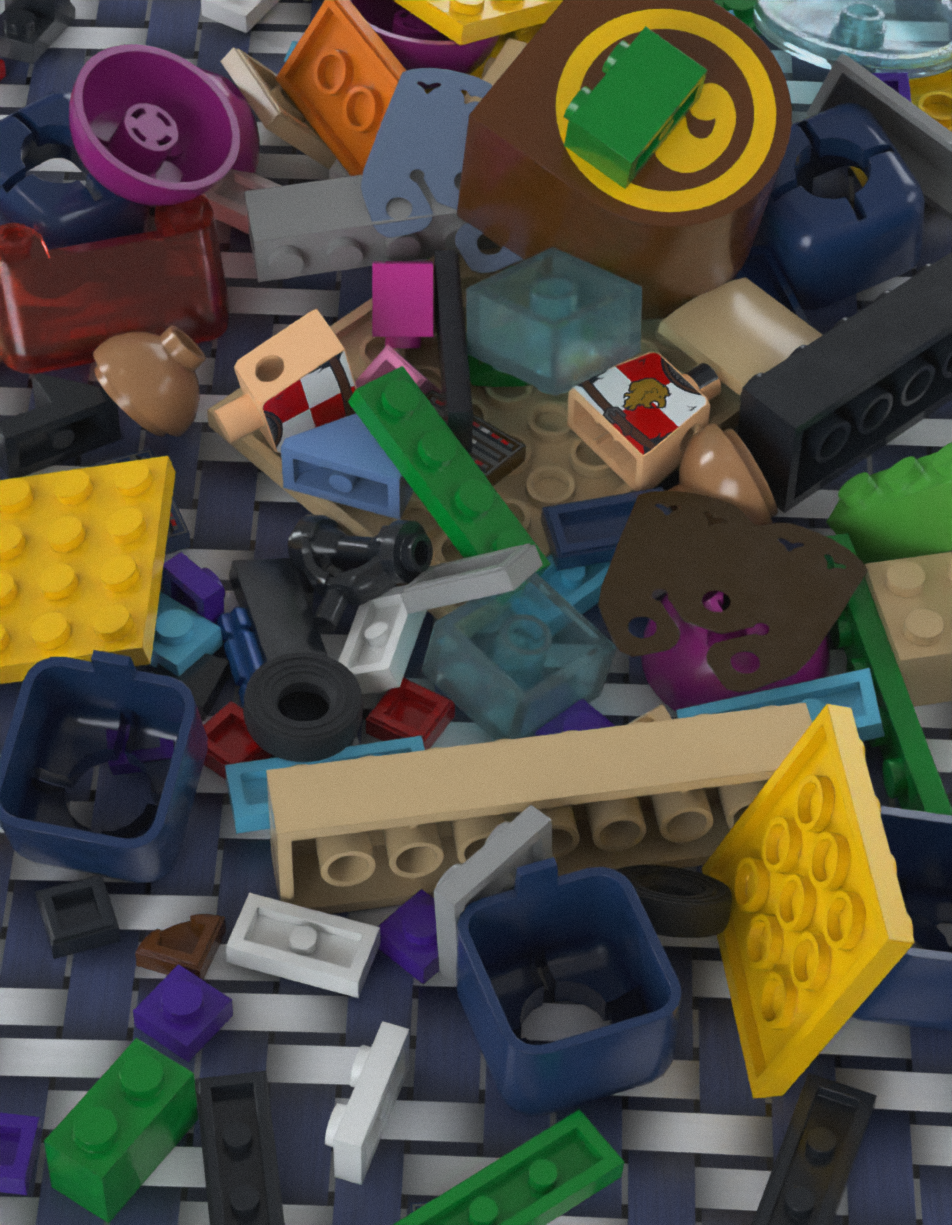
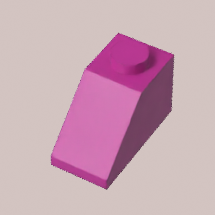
(402, 302)

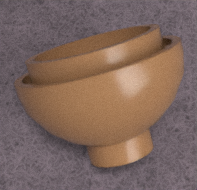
(152, 378)
(724, 469)

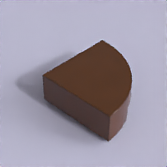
(186, 944)

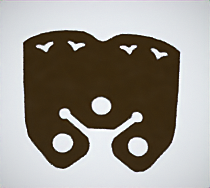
(748, 563)

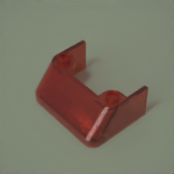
(78, 296)

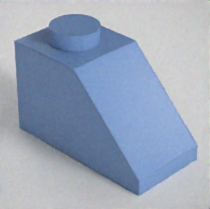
(345, 467)

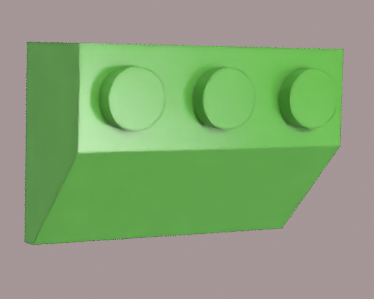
(898, 509)

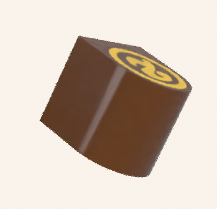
(695, 201)

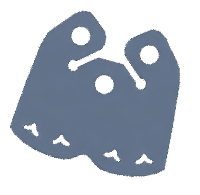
(426, 136)

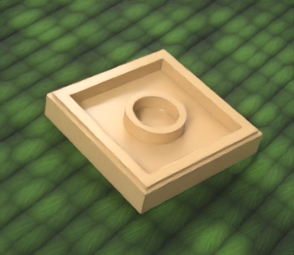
(274, 106)

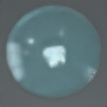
(873, 33)

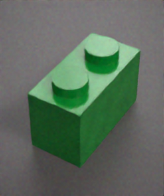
(633, 106)
(121, 1130)

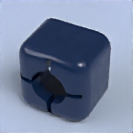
(58, 211)
(820, 239)
(62, 734)
(592, 951)
(920, 984)

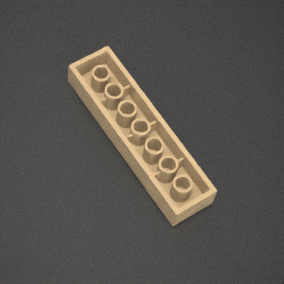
(616, 799)

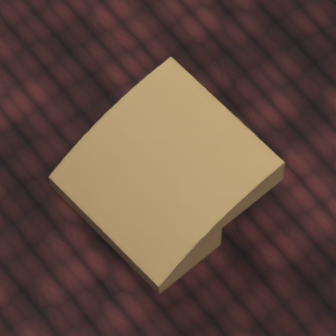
(736, 331)

